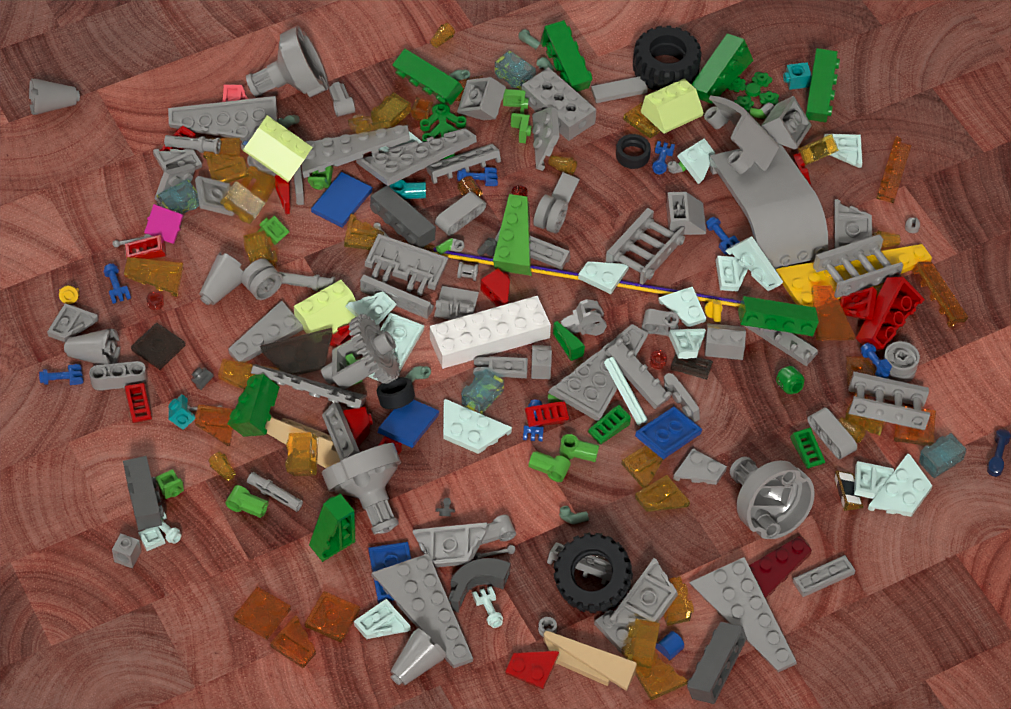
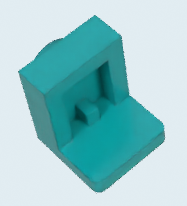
(178, 412)

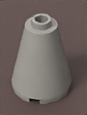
(51, 96)
(222, 279)
(94, 347)
(416, 658)

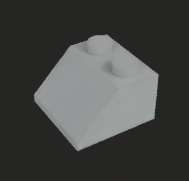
(481, 98)
(725, 341)

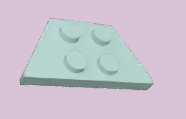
(471, 428)
(903, 489)

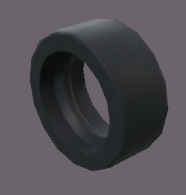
(629, 161)
(396, 393)

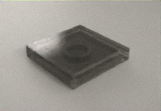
(158, 346)

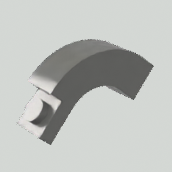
(475, 573)

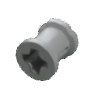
(468, 271)

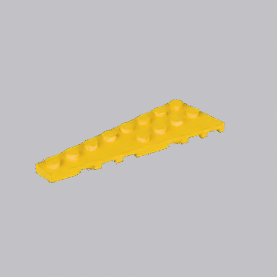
(800, 278)

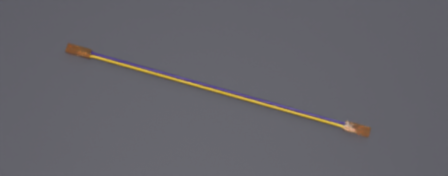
(572, 275)

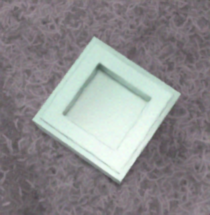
(151, 538)

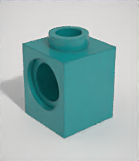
(797, 76)

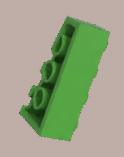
(514, 240)

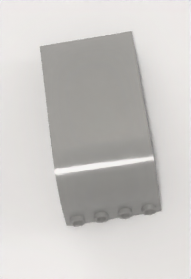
(779, 207)

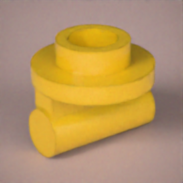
(68, 294)
(713, 310)

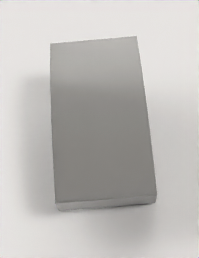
(565, 187)

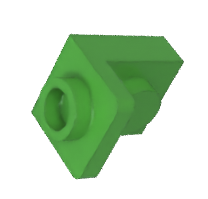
(274, 229)

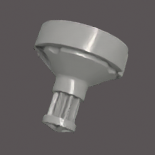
(295, 65)
(365, 478)
(772, 497)

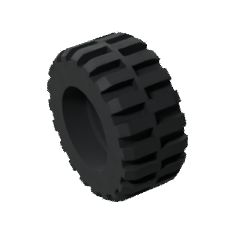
(666, 42)
(574, 553)

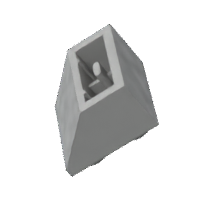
(686, 212)

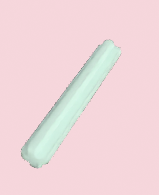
(625, 391)

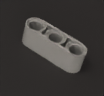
(460, 213)
(129, 373)
(832, 433)

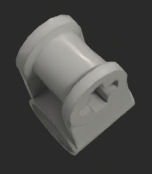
(659, 321)

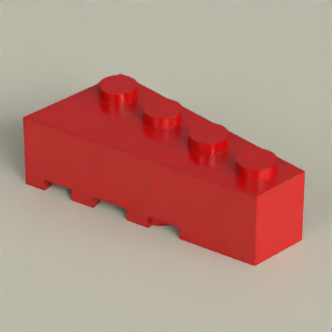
(892, 307)

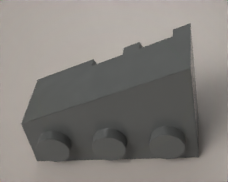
(142, 493)

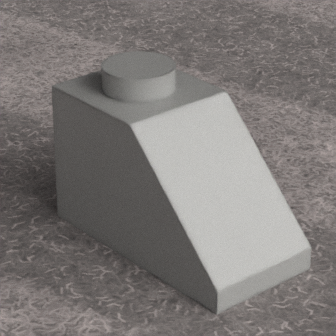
(541, 362)

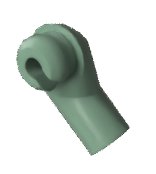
(525, 37)
(544, 63)
(460, 74)
(289, 121)
(418, 372)
(570, 517)

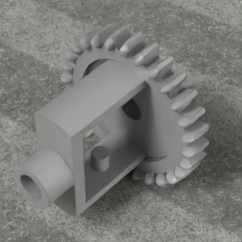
(377, 355)

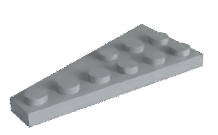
(225, 119)
(351, 147)
(412, 157)
(591, 384)
(314, 388)
(423, 600)
(741, 603)

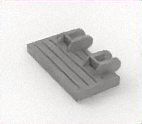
(406, 261)

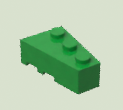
(254, 406)
(334, 528)

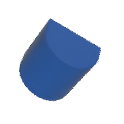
(670, 645)

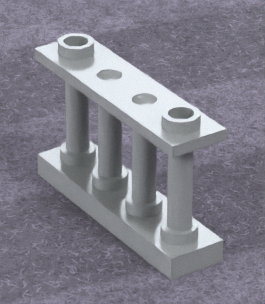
(636, 232)
(857, 251)
(891, 390)

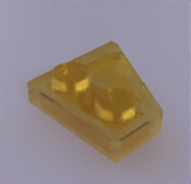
(642, 465)

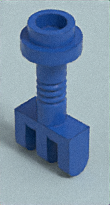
(660, 166)
(489, 176)
(713, 224)
(111, 271)
(883, 366)
(74, 375)
(533, 430)

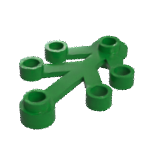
(441, 112)

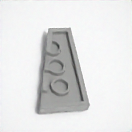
(273, 327)

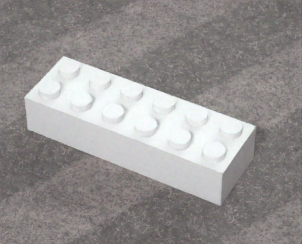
(490, 332)

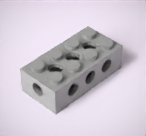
(551, 91)

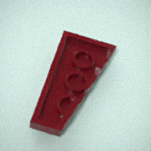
(777, 565)

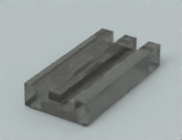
(691, 367)

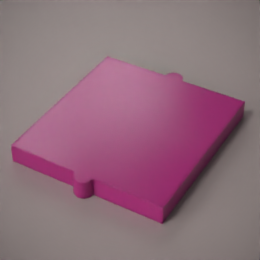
(164, 222)

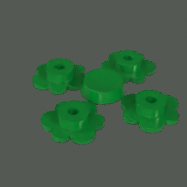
(753, 90)

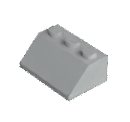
(787, 123)

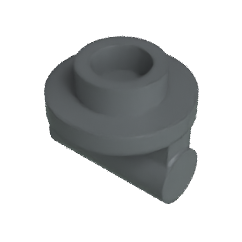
(488, 247)
(201, 377)
(444, 510)

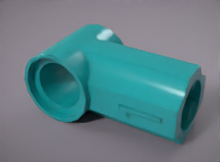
(410, 190)

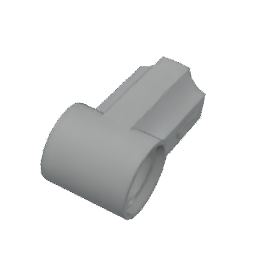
(341, 101)
(501, 529)

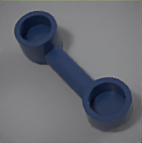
(996, 463)

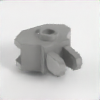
(585, 320)

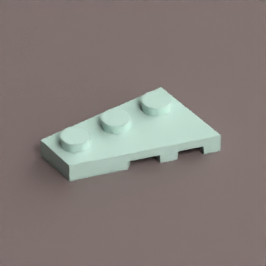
(755, 260)

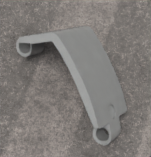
(754, 141)

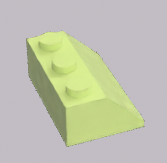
(672, 106)
(277, 148)
(326, 309)

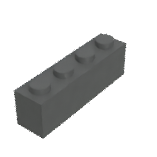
(402, 217)
(717, 662)

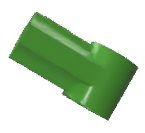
(577, 448)
(555, 468)
(241, 499)

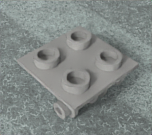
(455, 303)

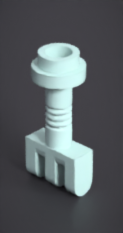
(172, 534)
(495, 618)

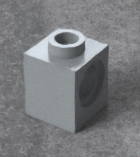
(126, 550)

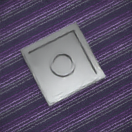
(210, 194)

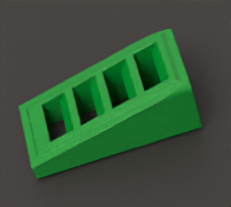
(570, 344)
(621, 419)
(796, 440)

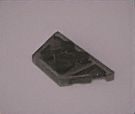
(300, 353)

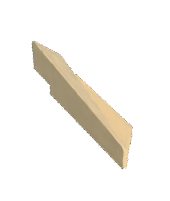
(326, 450)
(591, 661)

